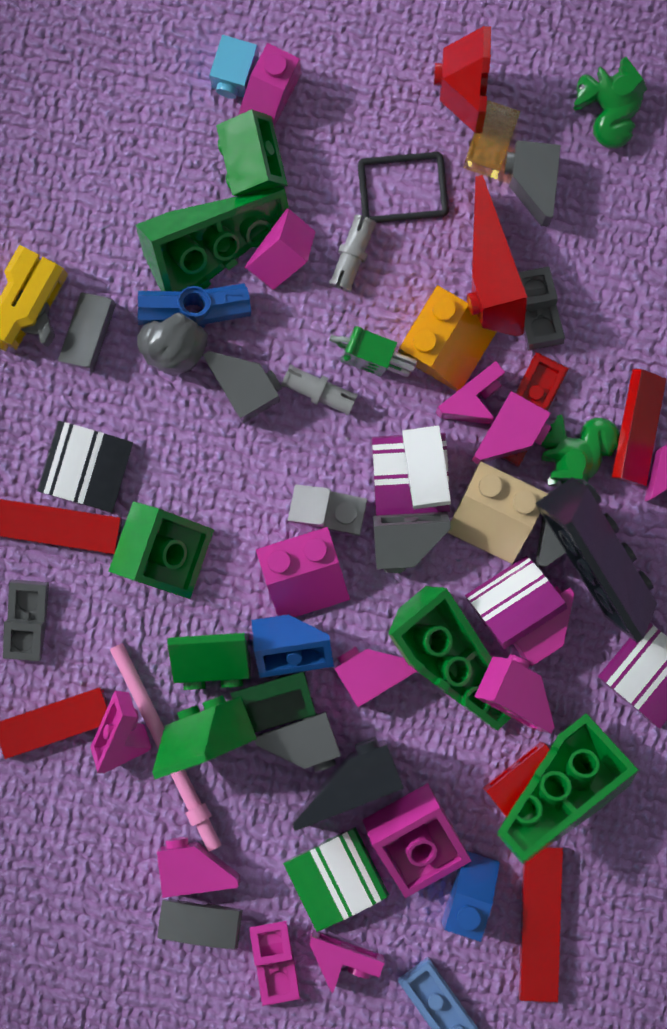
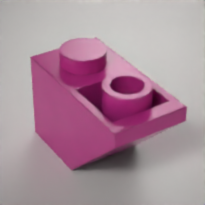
(548, 636)

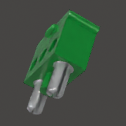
(373, 353)

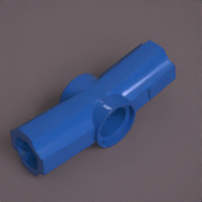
(216, 304)

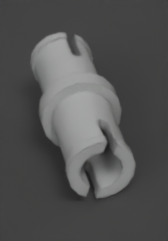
(352, 253)
(319, 389)

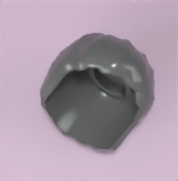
(172, 344)

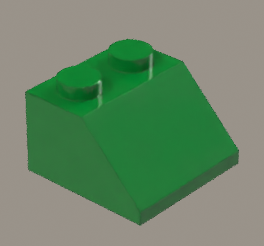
(161, 550)
(210, 659)
(203, 735)

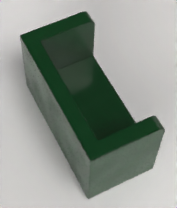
(277, 701)

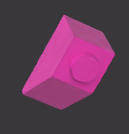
(271, 82)
(513, 430)
(370, 673)
(516, 692)
(192, 869)

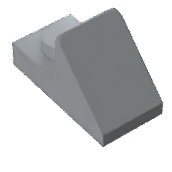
(328, 509)

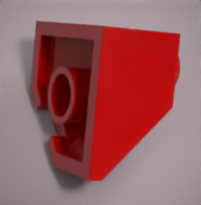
(465, 77)

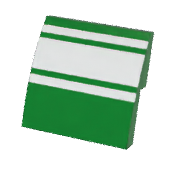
(336, 879)

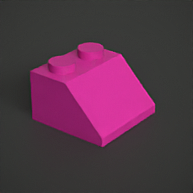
(303, 573)
(416, 840)

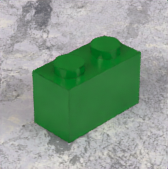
(251, 153)

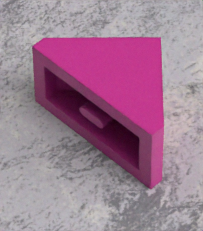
(282, 250)

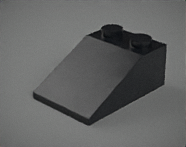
(356, 781)

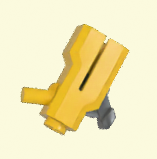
(28, 298)

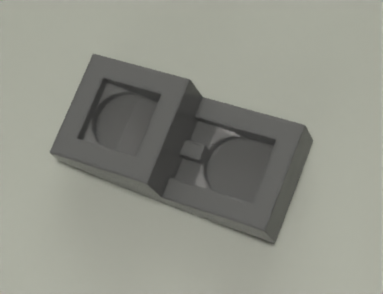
(542, 318)
(26, 620)
(199, 924)

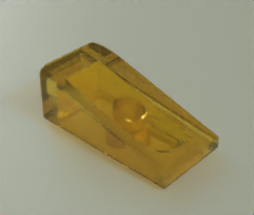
(490, 147)

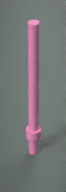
(197, 813)

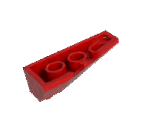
(496, 284)

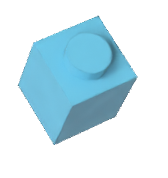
(233, 66)

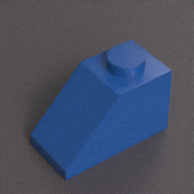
(289, 646)
(471, 897)

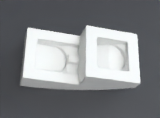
(426, 467)

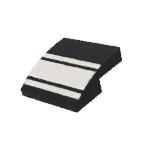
(84, 466)

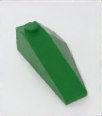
(202, 240)
(445, 649)
(567, 788)

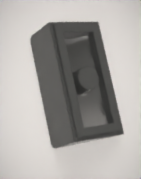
(87, 331)

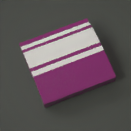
(392, 480)
(516, 601)
(640, 675)

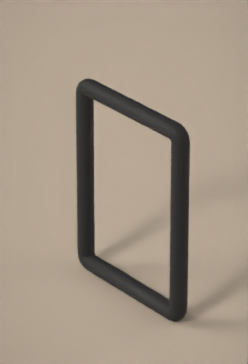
(404, 158)

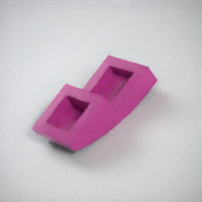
(274, 963)

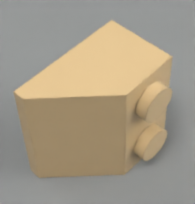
(496, 512)

